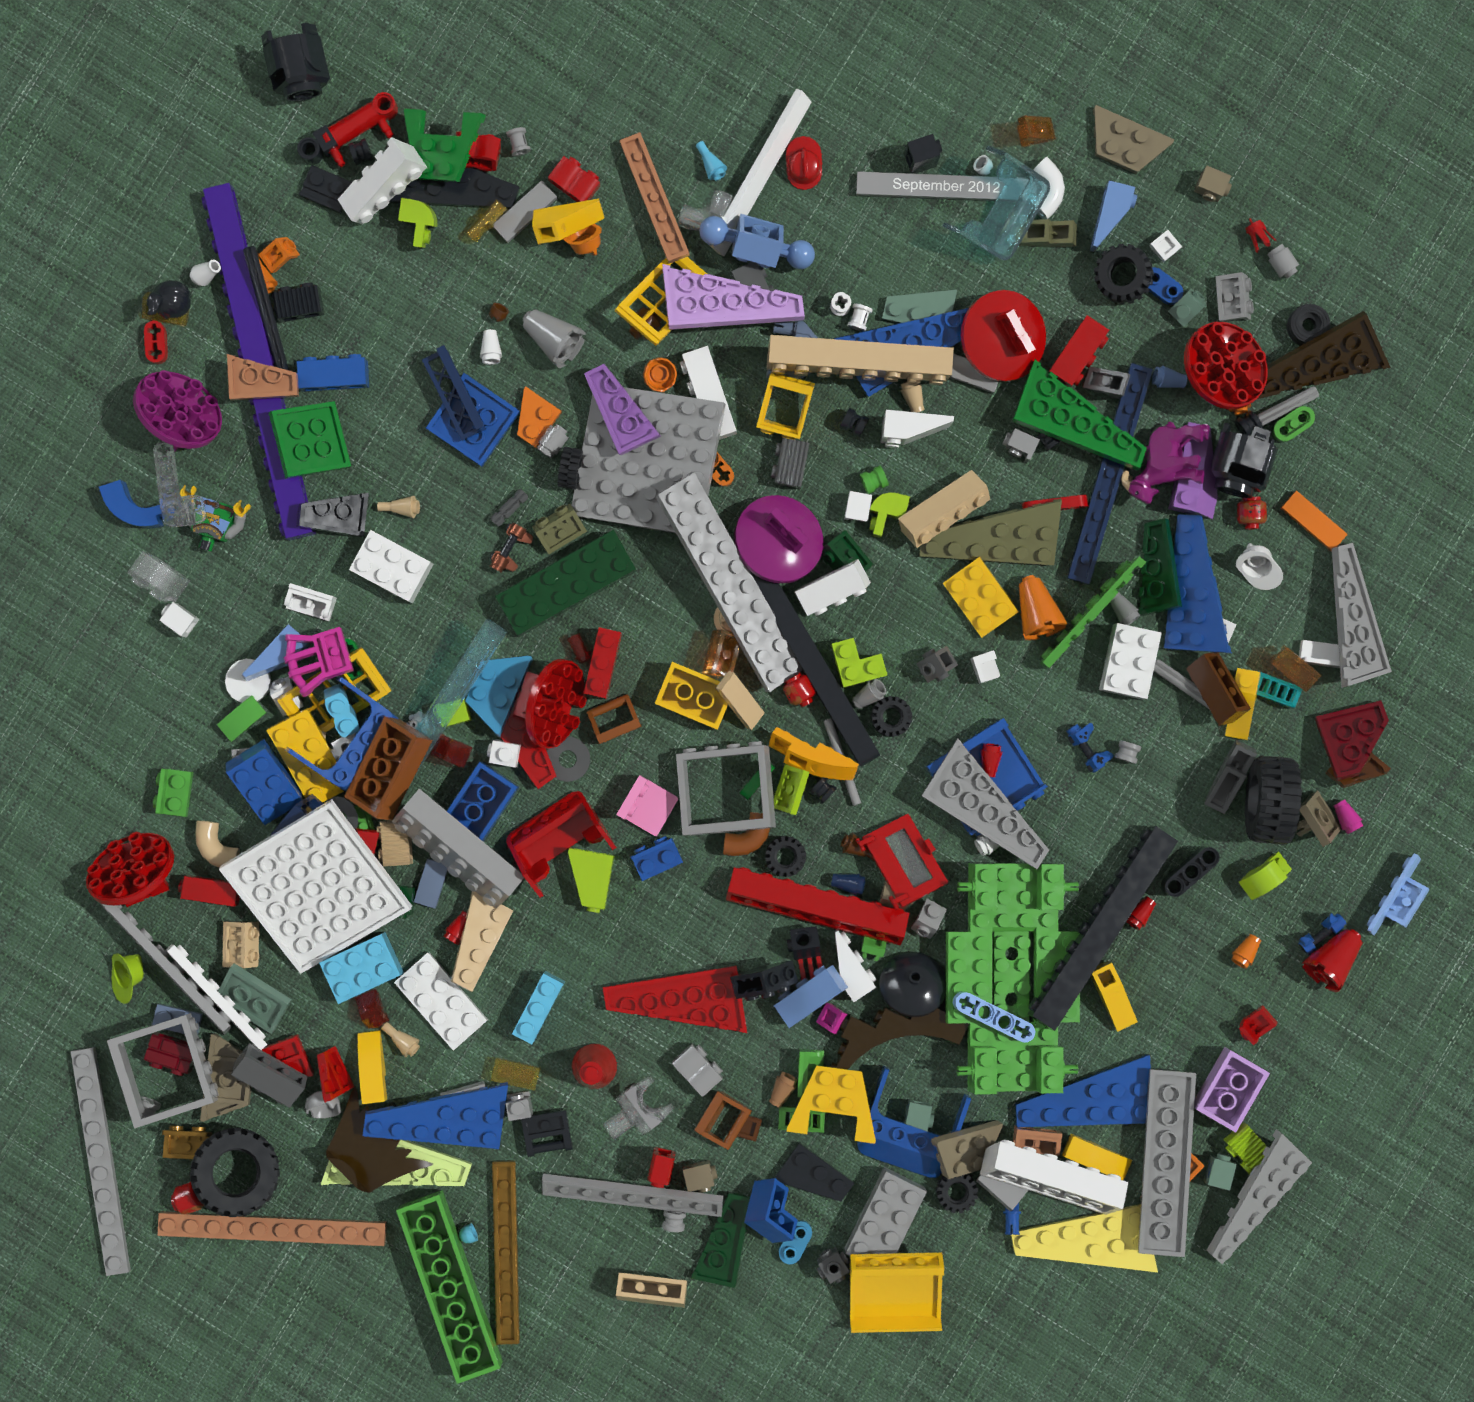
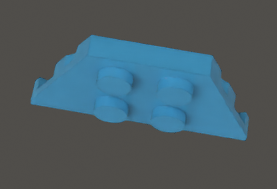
(497, 690)

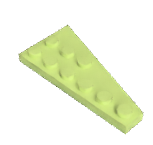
(444, 1172)

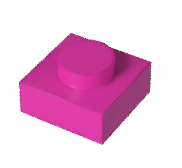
(831, 1018)

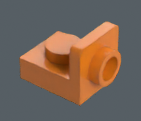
(278, 253)

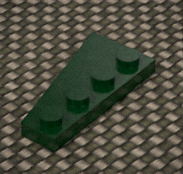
(1160, 579)
(724, 1248)

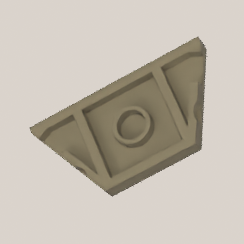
(1126, 141)
(231, 1092)
(965, 1149)

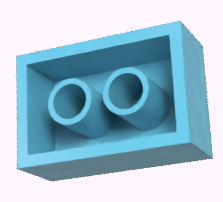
(361, 968)

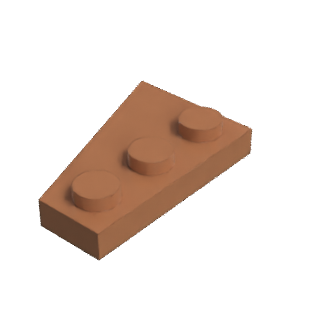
(259, 381)

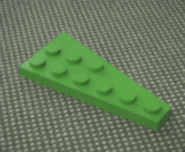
(1094, 607)

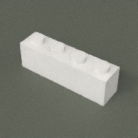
(706, 384)

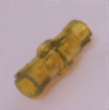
(486, 220)

